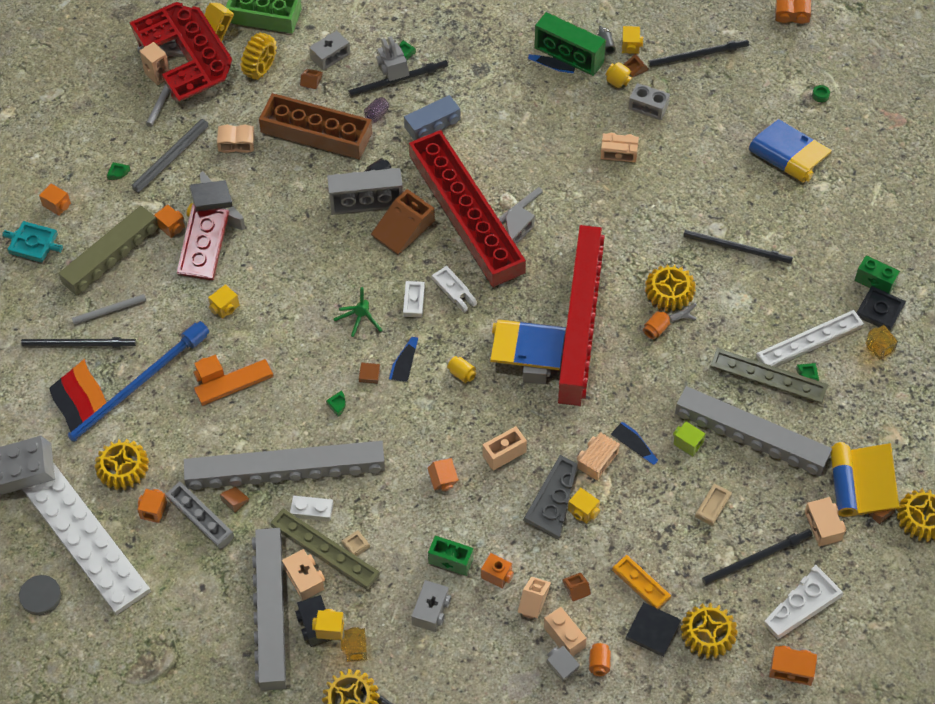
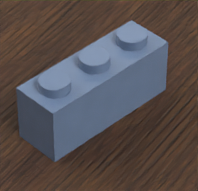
(432, 118)

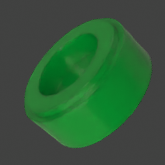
(821, 93)

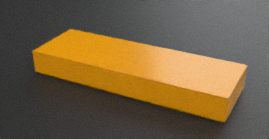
(641, 582)

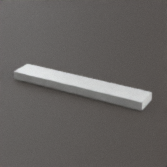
(810, 339)

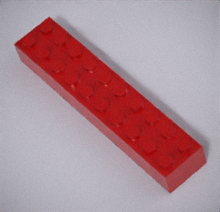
(467, 208)
(581, 316)

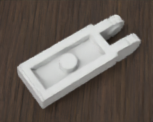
(453, 288)

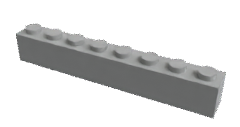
(753, 431)
(270, 609)

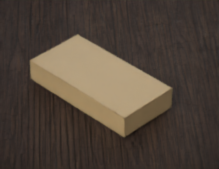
(713, 504)

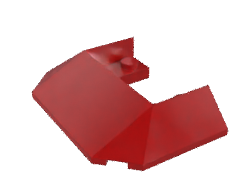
(204, 51)

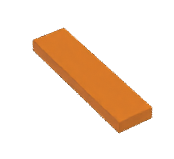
(233, 382)

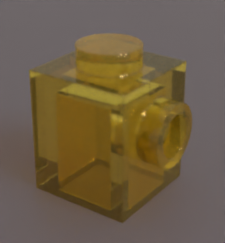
(881, 342)
(354, 644)

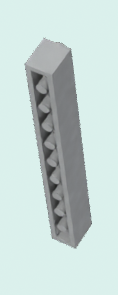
(284, 465)

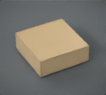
(355, 543)

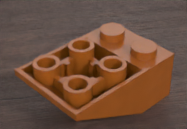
(404, 221)

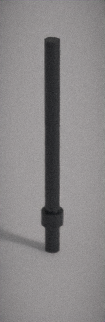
(730, 46)
(429, 68)
(772, 255)
(115, 342)
(790, 541)

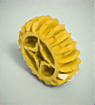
(258, 55)
(673, 291)
(114, 458)
(912, 515)
(723, 625)
(355, 689)

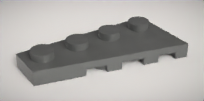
(550, 504)

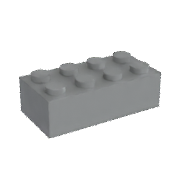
(364, 190)
(25, 464)

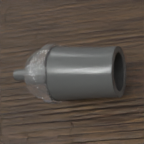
(607, 35)

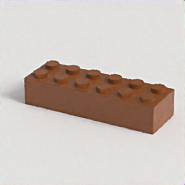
(315, 126)

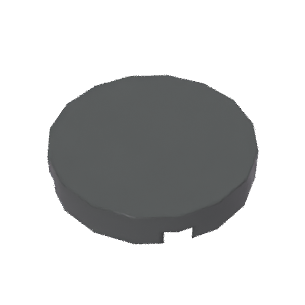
(40, 595)

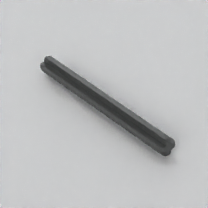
(169, 156)

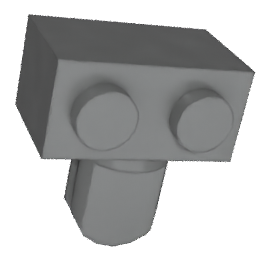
(392, 60)

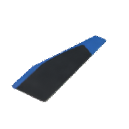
(552, 63)
(402, 365)
(632, 440)

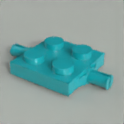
(32, 241)

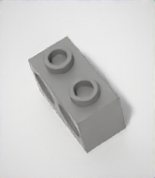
(649, 101)

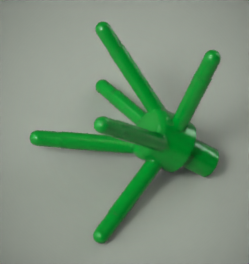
(360, 310)

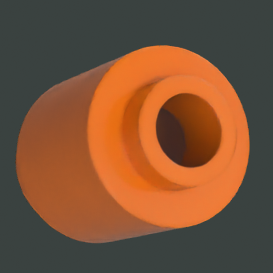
(656, 325)
(599, 659)

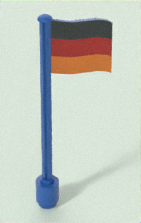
(82, 399)

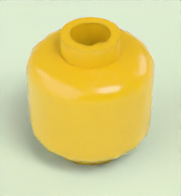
(618, 75)

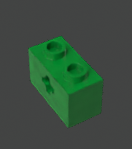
(876, 274)
(450, 555)

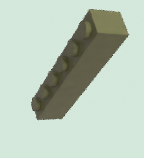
(108, 250)

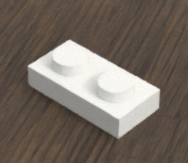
(413, 299)
(312, 508)

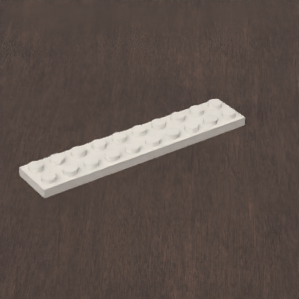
(88, 542)

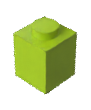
(688, 438)

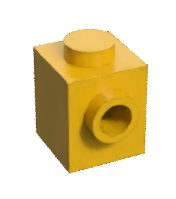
(631, 40)
(223, 301)
(584, 506)
(328, 624)

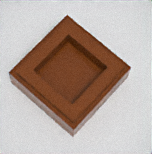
(369, 373)

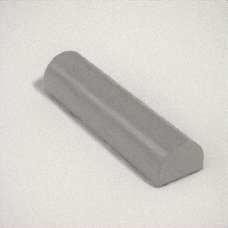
(200, 515)

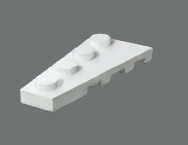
(804, 602)

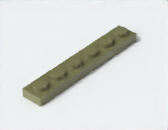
(769, 375)
(325, 549)

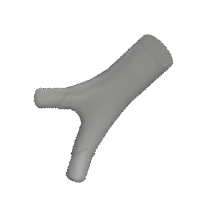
(685, 313)

